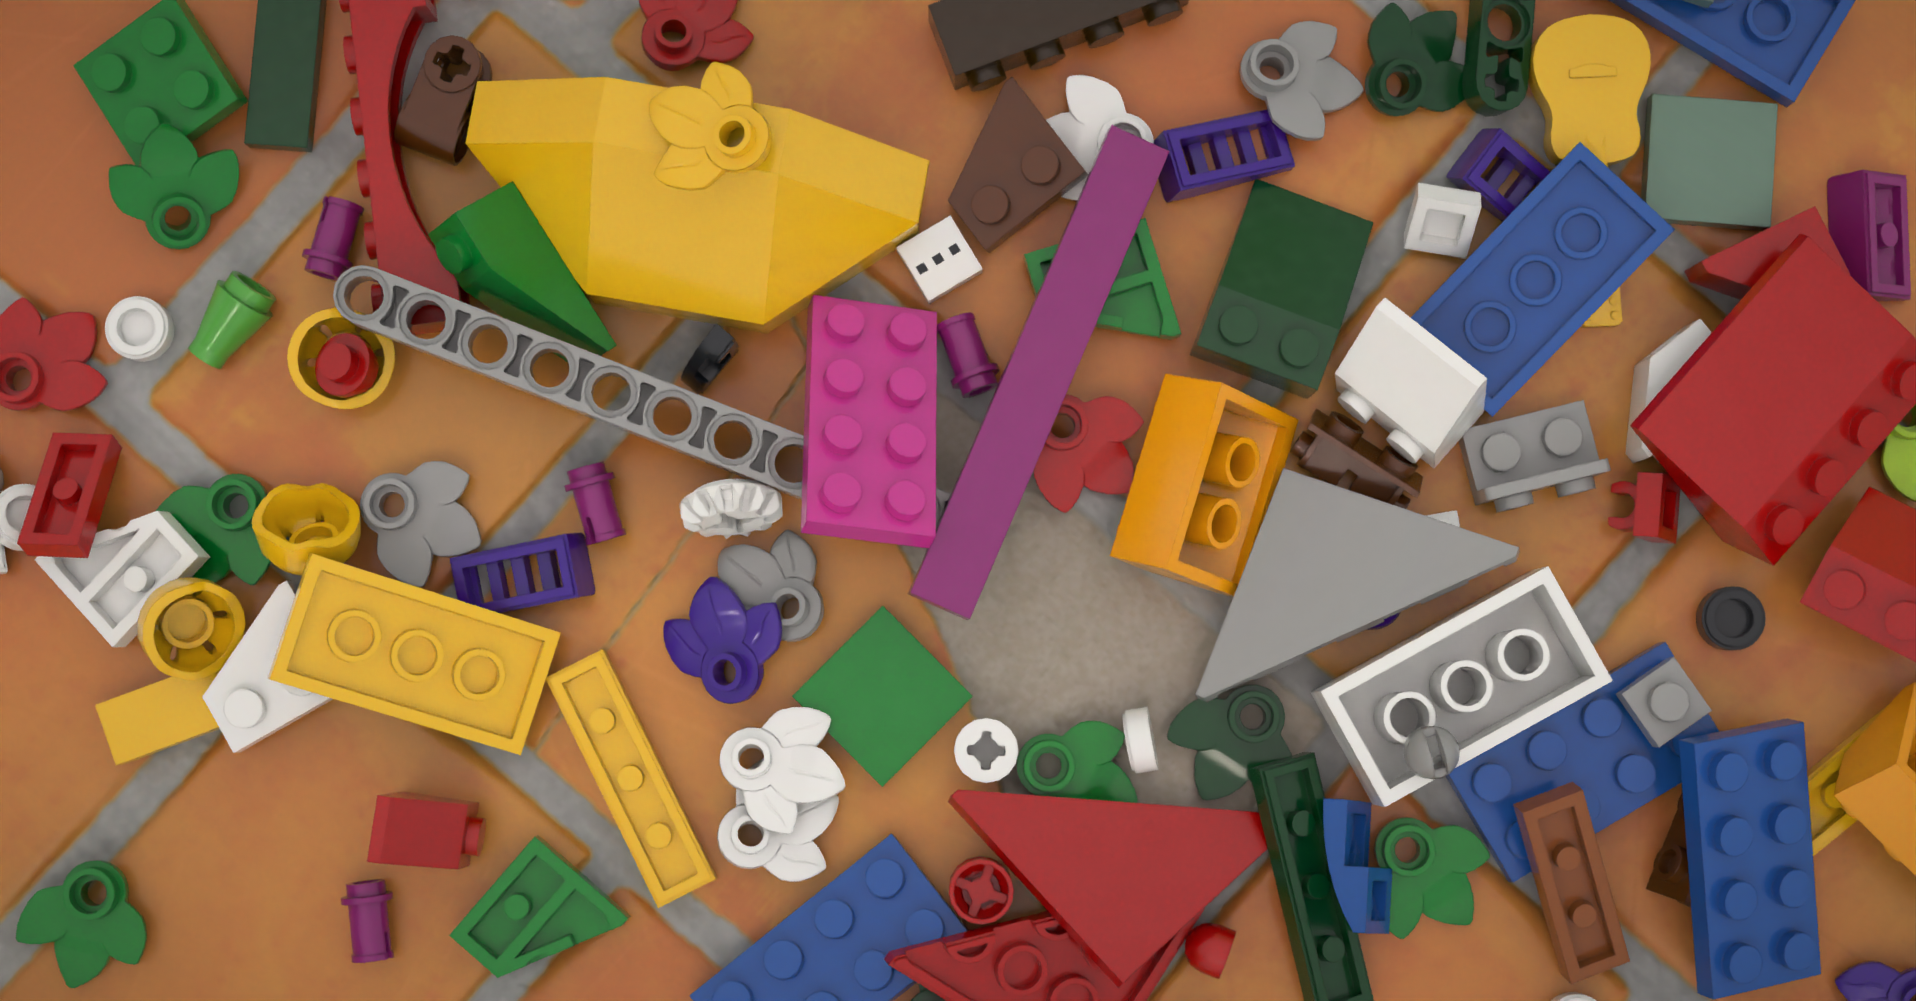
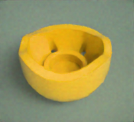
(309, 340)
(297, 514)
(186, 623)

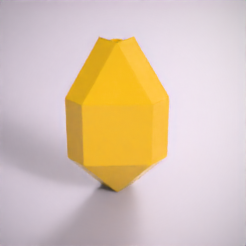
(718, 255)

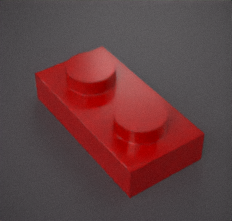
(70, 495)

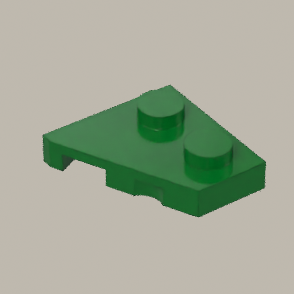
(1138, 296)
(535, 912)

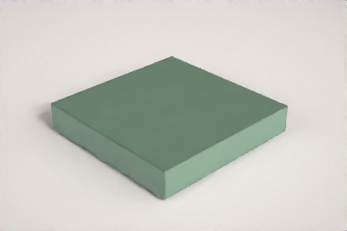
(1709, 161)

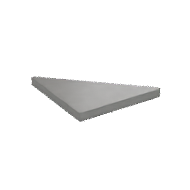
(1334, 569)

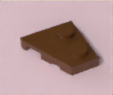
(1012, 170)

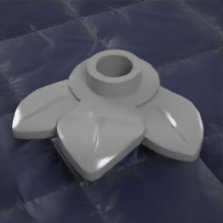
(1308, 79)
(427, 526)
(775, 578)

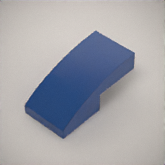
(1360, 889)

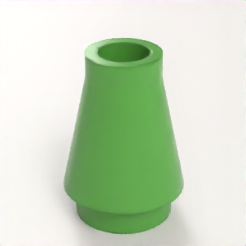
(231, 318)

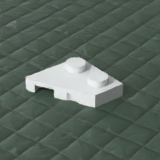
(125, 570)
(243, 697)

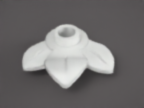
(1092, 110)
(791, 770)
(785, 856)

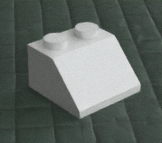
(1409, 386)

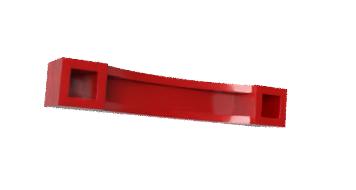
(380, 55)

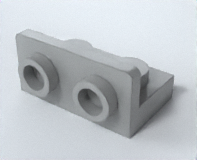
(1530, 454)

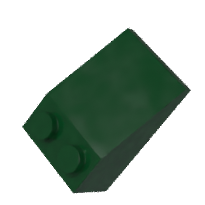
(1283, 290)

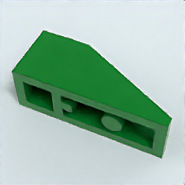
(516, 271)

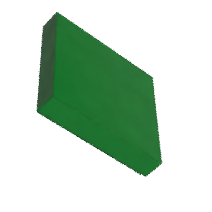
(883, 695)

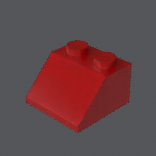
(1871, 574)

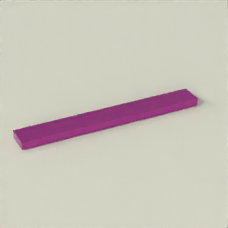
(1038, 373)

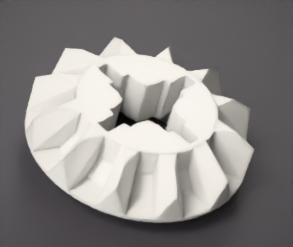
(731, 508)

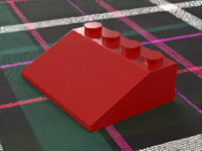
(1782, 402)

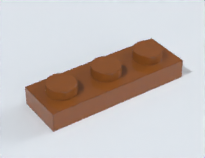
(1571, 882)

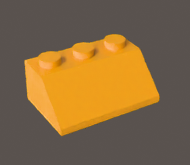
(1203, 483)
(1880, 778)

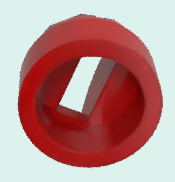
(1209, 948)

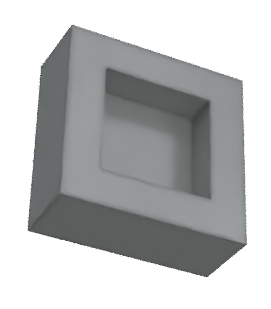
(1663, 702)

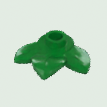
(171, 177)
(224, 538)
(1084, 764)
(1434, 878)
(81, 930)

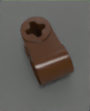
(439, 106)

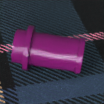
(333, 238)
(967, 356)
(595, 502)
(369, 920)

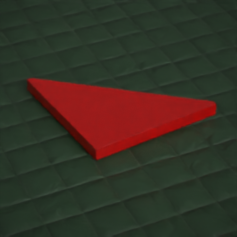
(1115, 869)
(1024, 962)

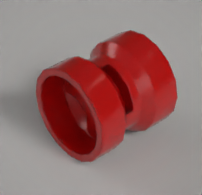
(980, 899)

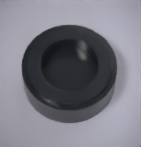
(1730, 618)

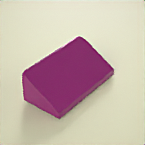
(1872, 230)

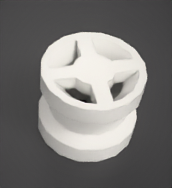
(977, 740)

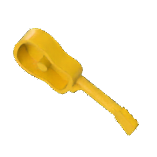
(1588, 86)

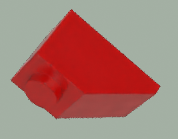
(1743, 264)
(425, 831)

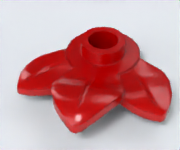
(706, 29)
(54, 355)
(1091, 454)

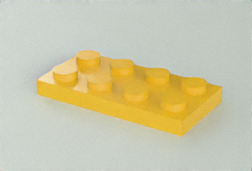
(414, 654)

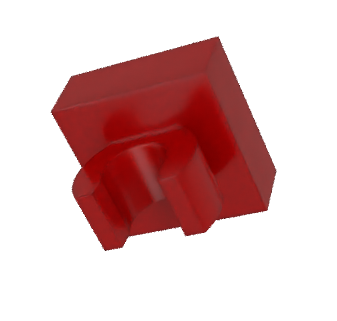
(1654, 510)

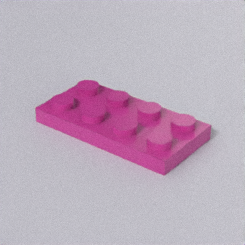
(870, 422)

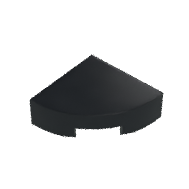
(709, 359)

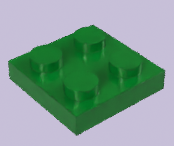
(158, 74)

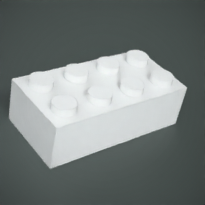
(1471, 673)

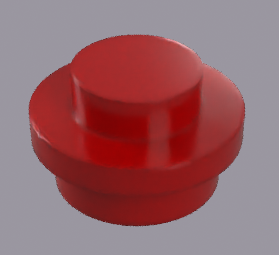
(346, 366)

